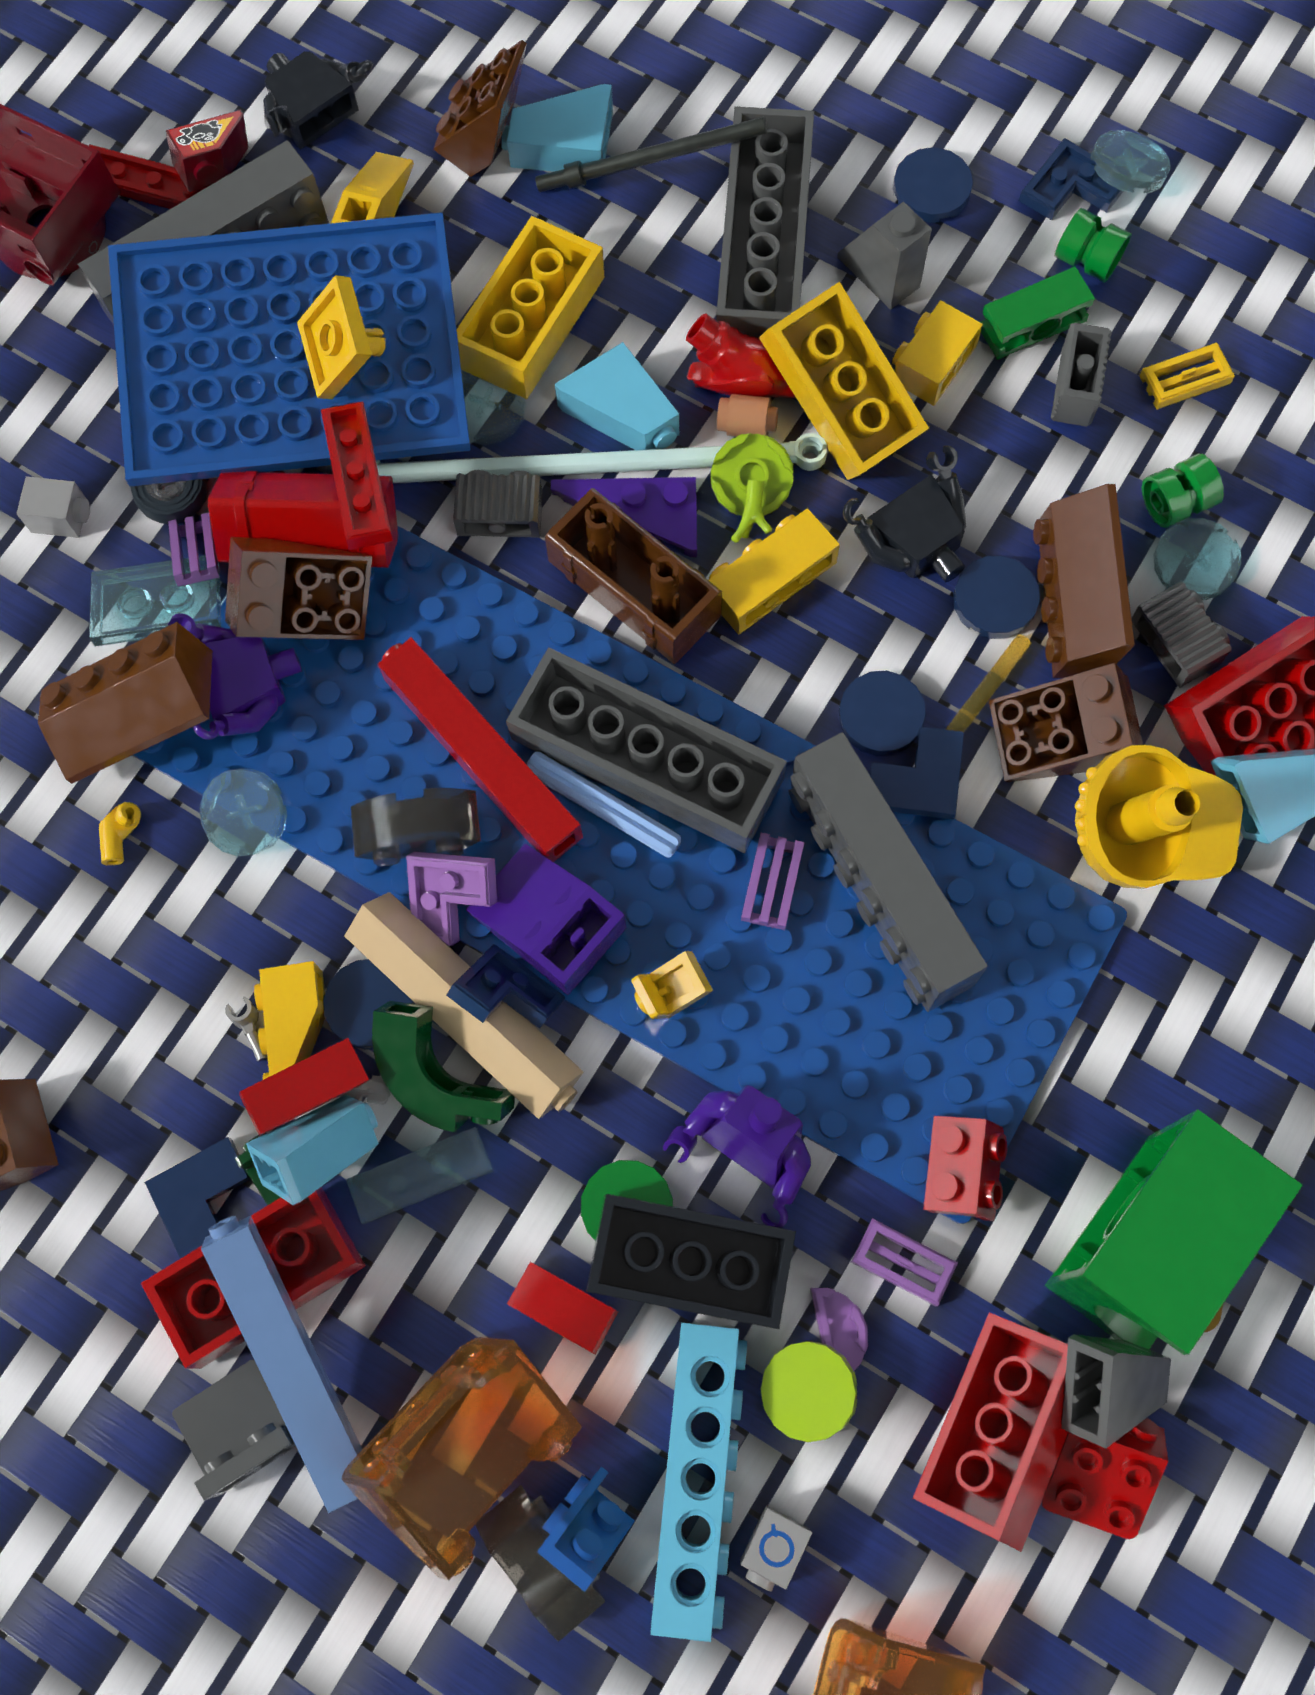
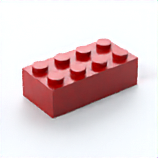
(307, 1250)
(1000, 1433)

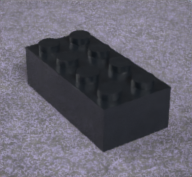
(691, 1261)

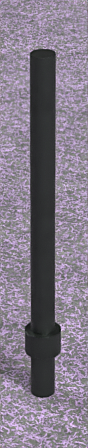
(576, 173)

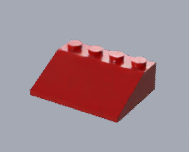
(1254, 702)

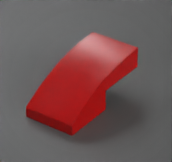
(562, 1308)

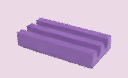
(190, 530)
(780, 845)
(868, 1244)

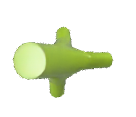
(752, 511)

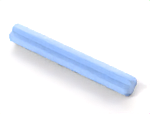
(604, 805)

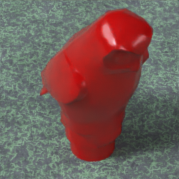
(733, 362)

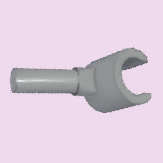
(247, 1024)

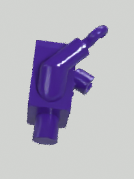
(243, 679)
(755, 1136)

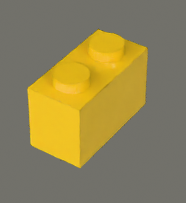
(936, 351)

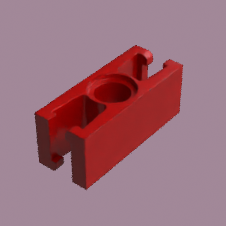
(303, 1086)

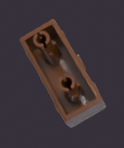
(633, 575)

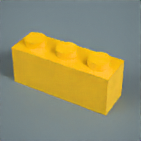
(774, 569)

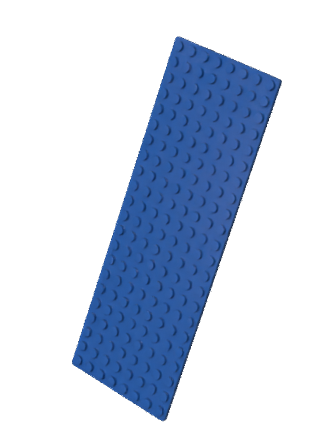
(791, 1010)

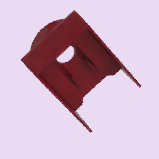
(56, 175)

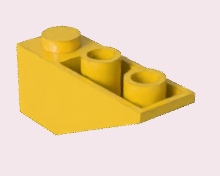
(375, 189)
(292, 1013)

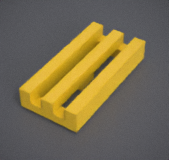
(1156, 388)

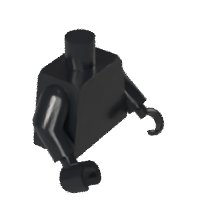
(310, 95)
(918, 526)

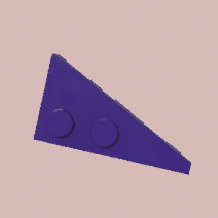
(659, 505)

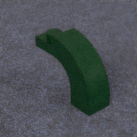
(418, 1080)

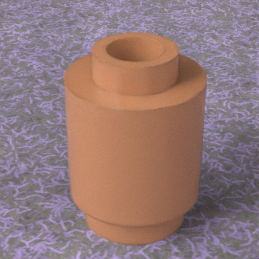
(746, 415)

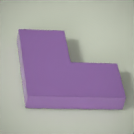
(444, 881)

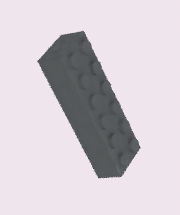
(262, 195)
(765, 221)
(646, 749)
(885, 873)

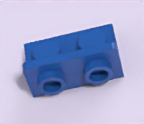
(585, 1533)

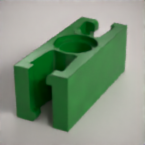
(1036, 312)

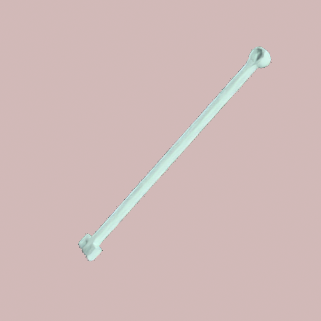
(590, 462)

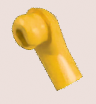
(115, 829)

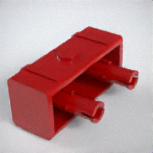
(290, 509)

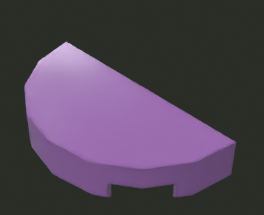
(840, 1324)

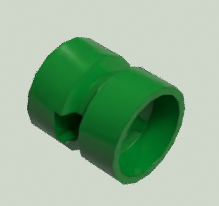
(1092, 245)
(1186, 489)

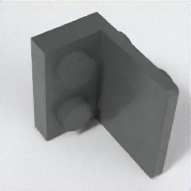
(233, 1430)

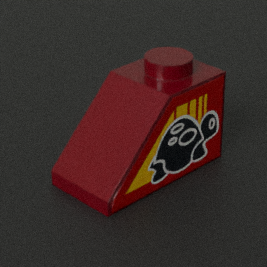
(208, 149)

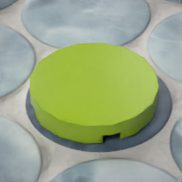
(747, 459)
(809, 1391)

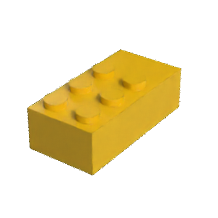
(529, 306)
(843, 381)

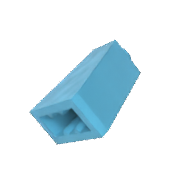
(560, 130)
(620, 401)
(1274, 790)
(313, 1148)

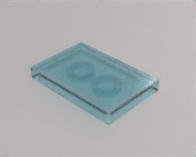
(144, 597)

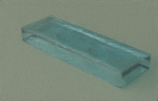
(419, 1175)

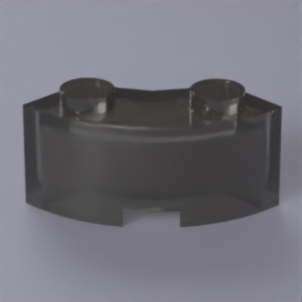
(437, 823)
(513, 1537)

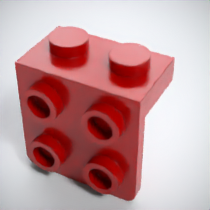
(1109, 1485)

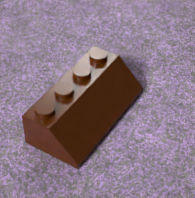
(1084, 582)
(127, 701)

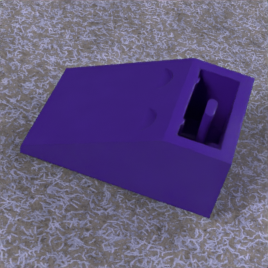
(550, 918)

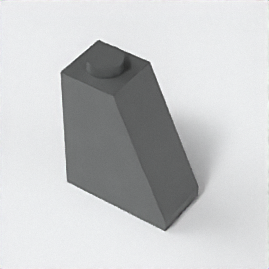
(890, 255)
(1111, 1387)

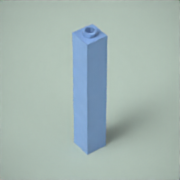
(283, 1355)

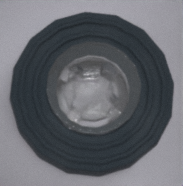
(170, 502)

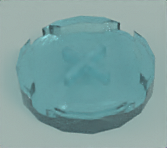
(1130, 161)
(490, 410)
(1199, 556)
(243, 812)

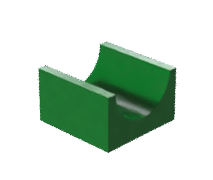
(1174, 1235)

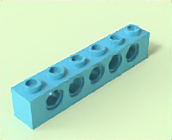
(674, 1612)

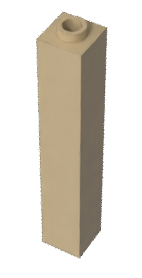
(426, 970)

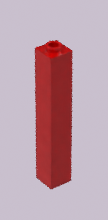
(480, 750)

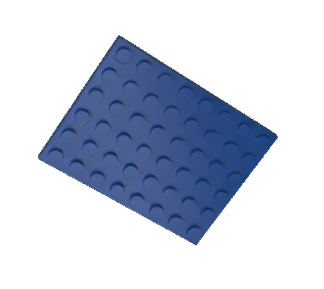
(218, 360)

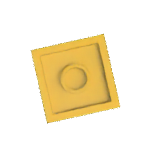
(336, 337)

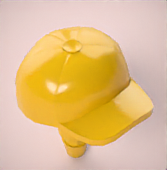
(1156, 819)

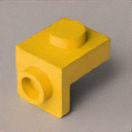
(671, 987)

